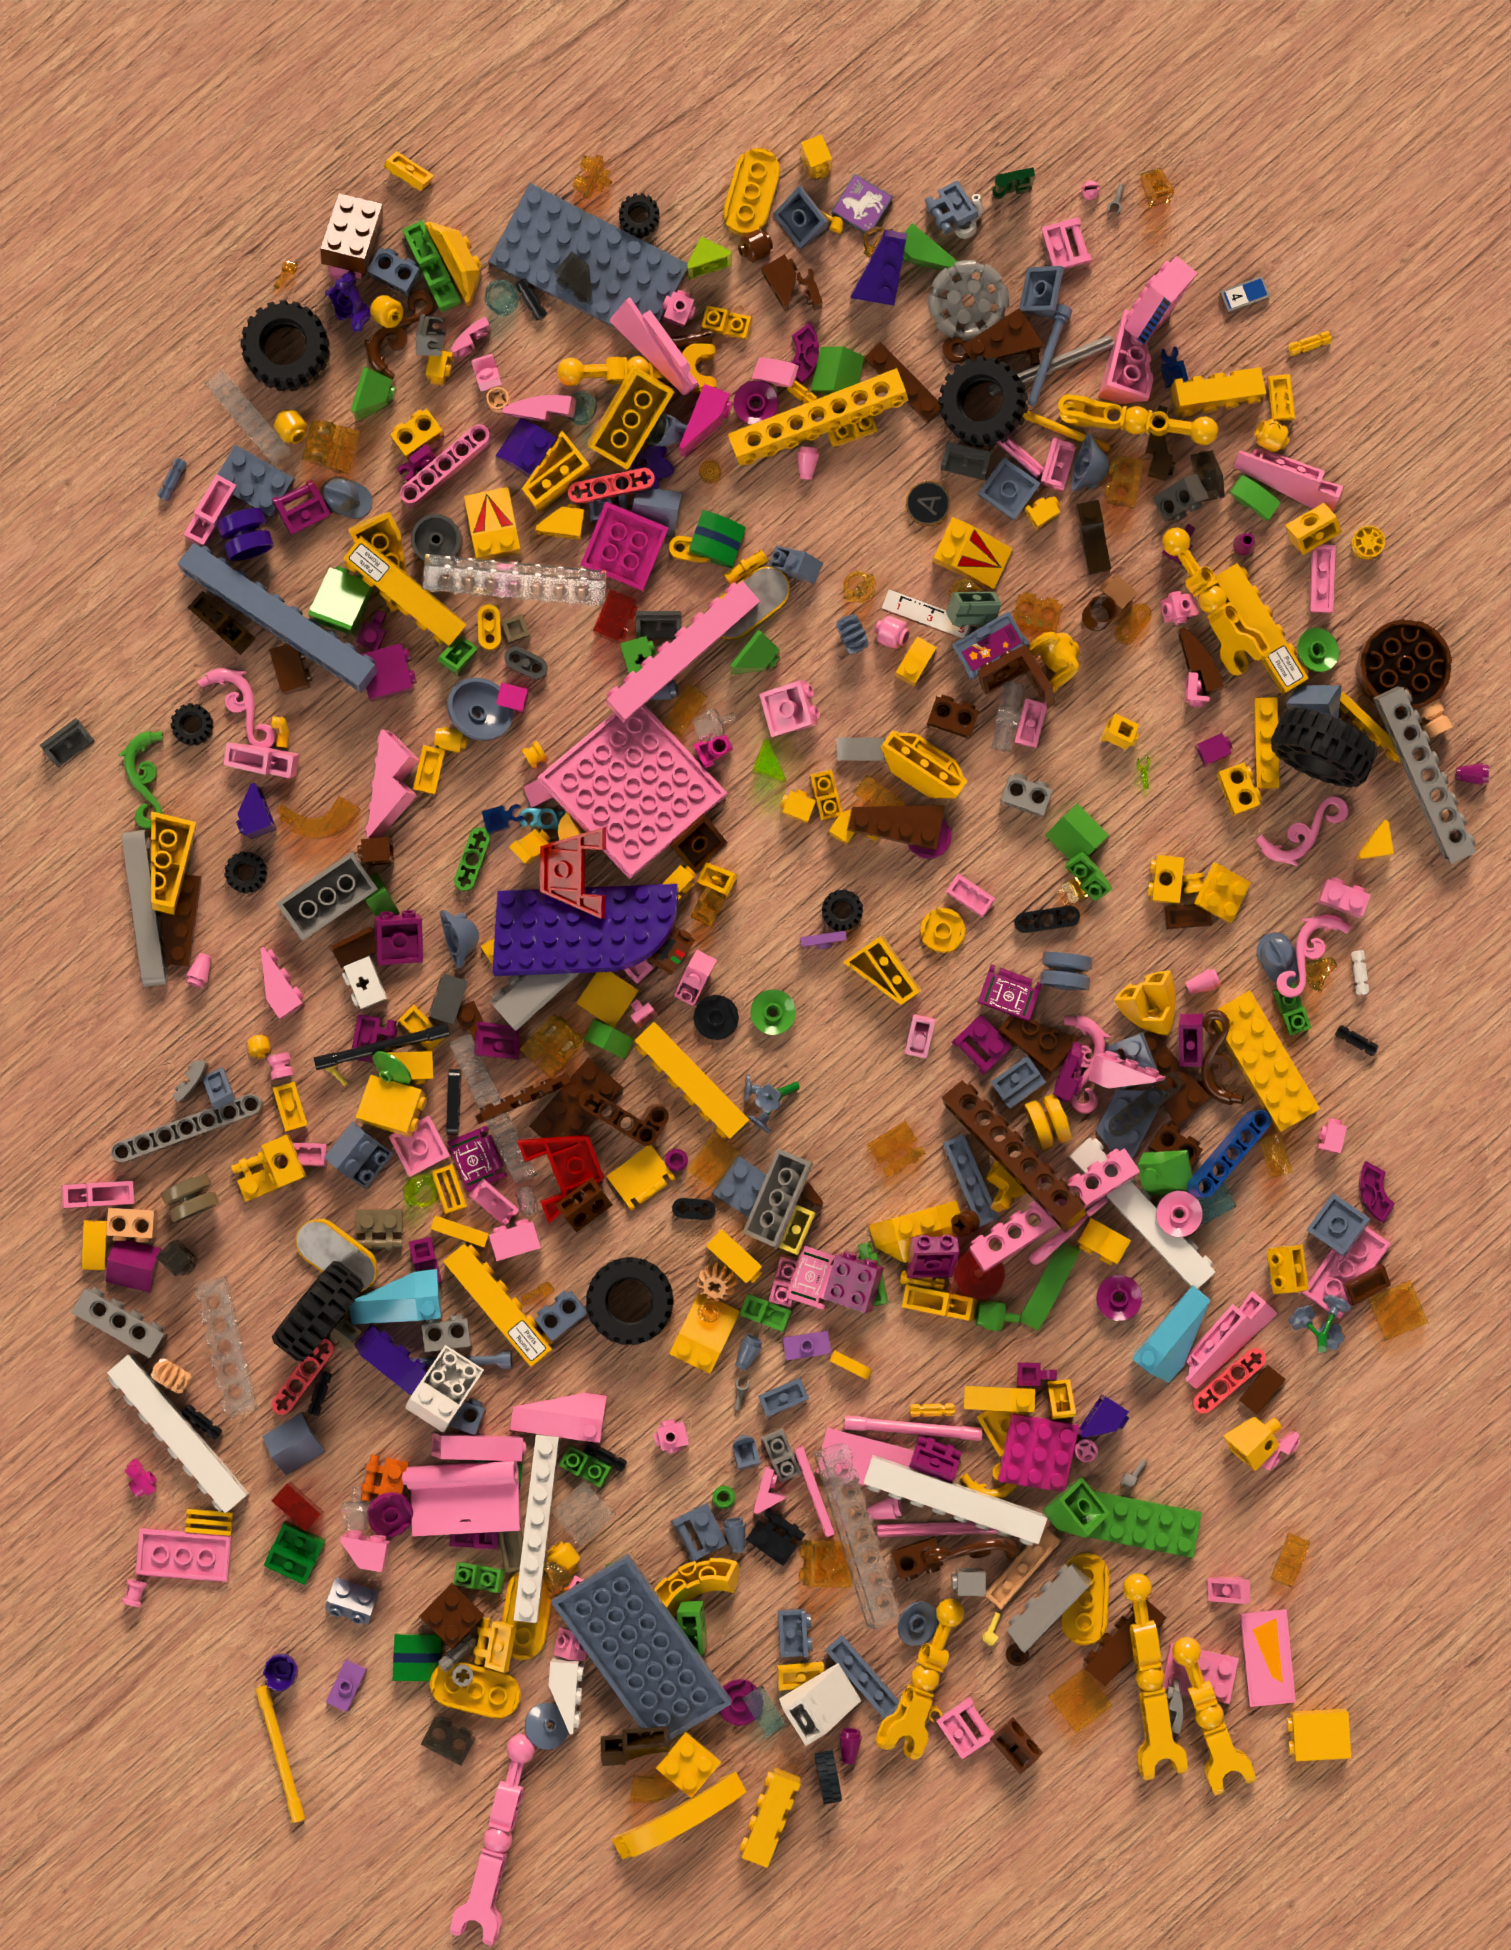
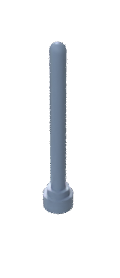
(1061, 316)
(502, 1360)

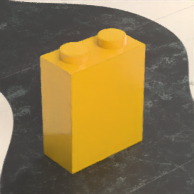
(391, 1106)
(735, 1257)
(1319, 1734)

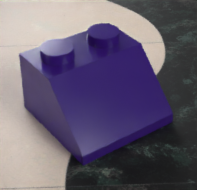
(526, 447)
(254, 814)
(1103, 1418)

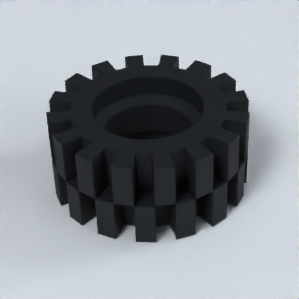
(632, 203)
(178, 722)
(259, 872)
(845, 896)

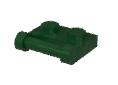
(1015, 181)

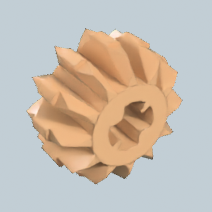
(716, 1282)
(171, 1375)

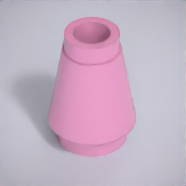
(807, 462)
(199, 971)
(1204, 982)
(885, 1509)

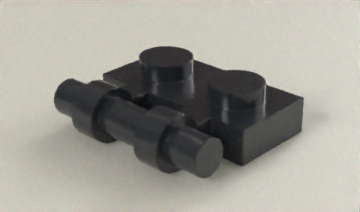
(771, 1542)

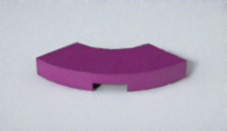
(806, 352)
(1373, 1192)

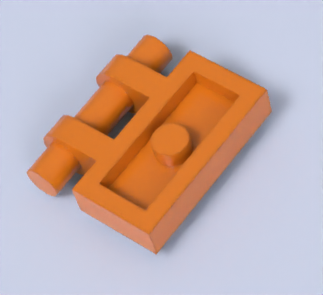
(391, 1477)

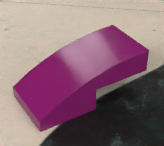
(424, 1255)
(476, 1540)

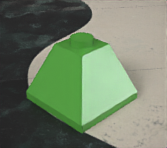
(372, 394)
(756, 655)
(1164, 1172)
(1076, 1510)

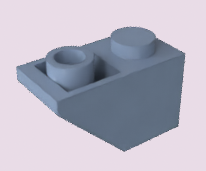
(796, 564)

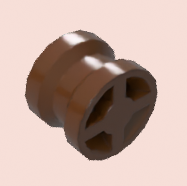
(968, 1218)

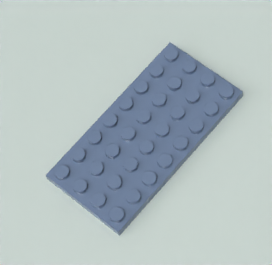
(620, 264)
(641, 1649)

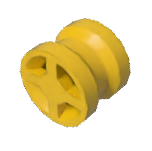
(534, 754)
(1193, 882)

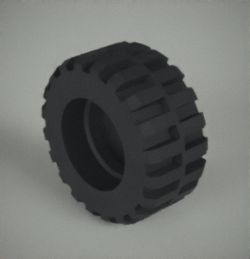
(274, 318)
(966, 378)
(607, 1323)

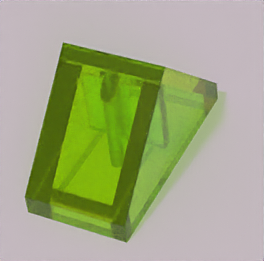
(768, 765)

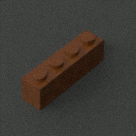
(1116, 1647)

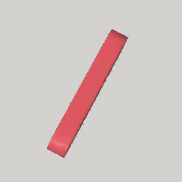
(610, 482)
(305, 1378)
(1230, 1382)

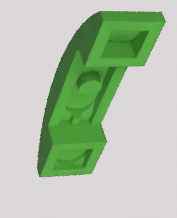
(1049, 1285)

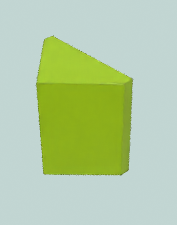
(707, 258)

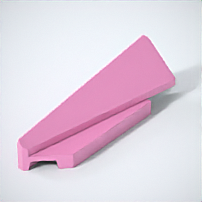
(654, 344)
(1289, 477)
(1227, 1337)

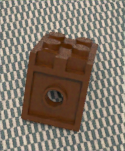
(1012, 665)

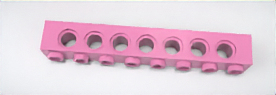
(988, 1259)

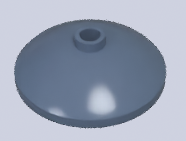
(479, 698)

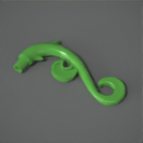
(150, 772)

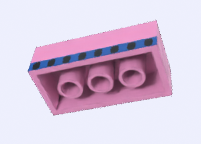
(1159, 299)

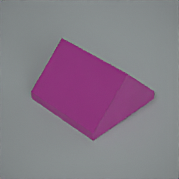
(132, 1265)

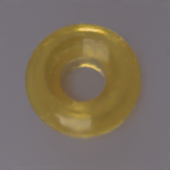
(713, 1307)

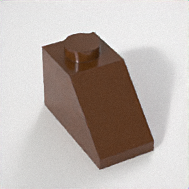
(781, 279)

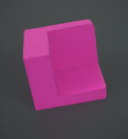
(512, 697)

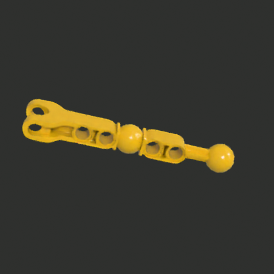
(1150, 1678)

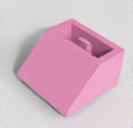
(366, 1551)

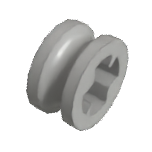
(458, 1669)

